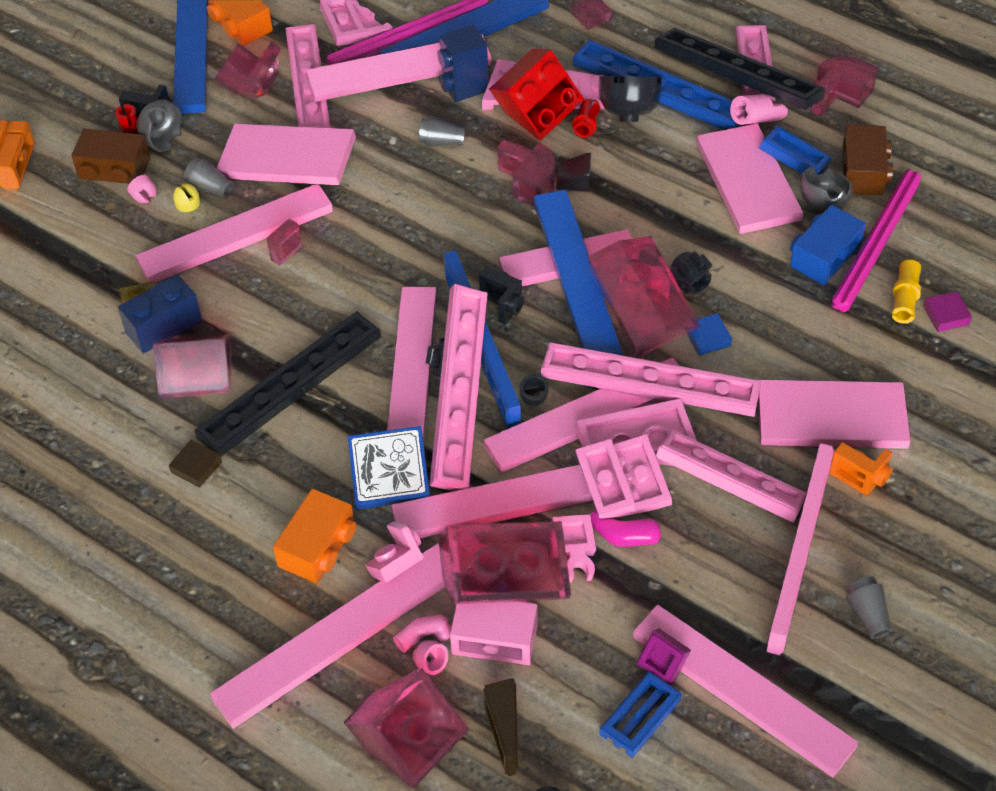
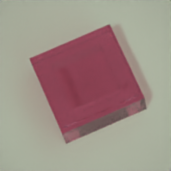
(591, 13)
(284, 242)

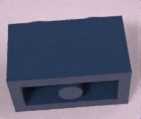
(463, 63)
(160, 313)

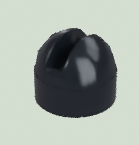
(531, 385)

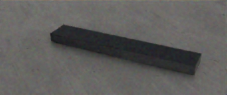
(740, 68)
(287, 384)

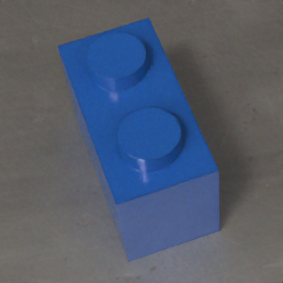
(827, 244)

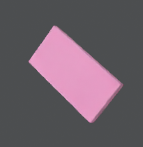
(286, 154)
(748, 179)
(833, 414)

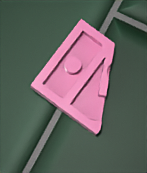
(350, 21)

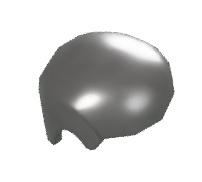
(159, 124)
(825, 189)

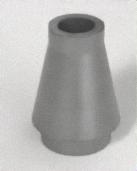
(440, 132)
(207, 178)
(870, 606)

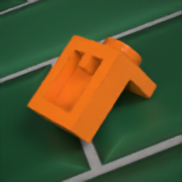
(859, 470)

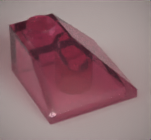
(407, 726)

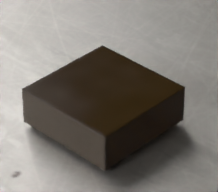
(195, 463)

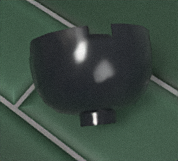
(629, 95)

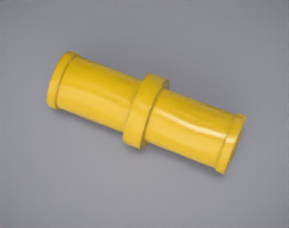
(906, 291)

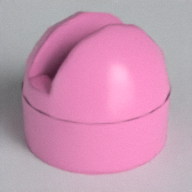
(142, 189)
(436, 651)

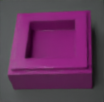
(947, 311)
(663, 656)

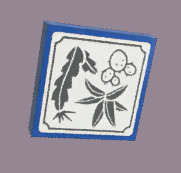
(388, 467)

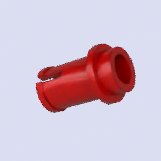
(127, 122)
(585, 122)

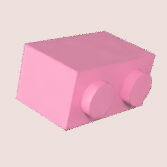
(495, 631)

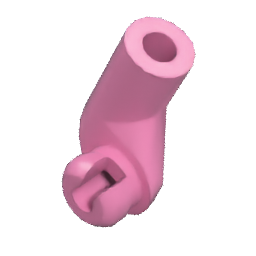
(421, 627)

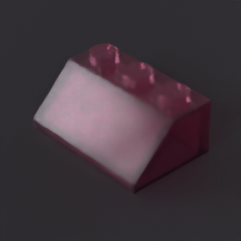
(642, 293)
(504, 562)

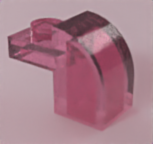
(249, 74)
(846, 80)
(531, 169)

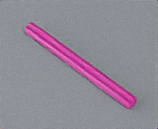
(373, 45)
(876, 241)

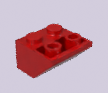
(537, 92)

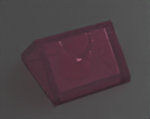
(193, 365)

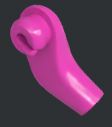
(626, 532)

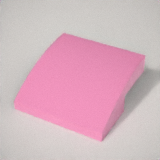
(623, 477)

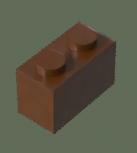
(110, 156)
(865, 158)

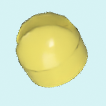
(181, 200)

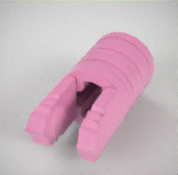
(756, 109)

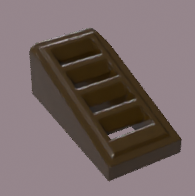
(501, 712)

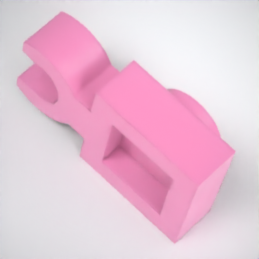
(578, 543)

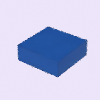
(710, 335)

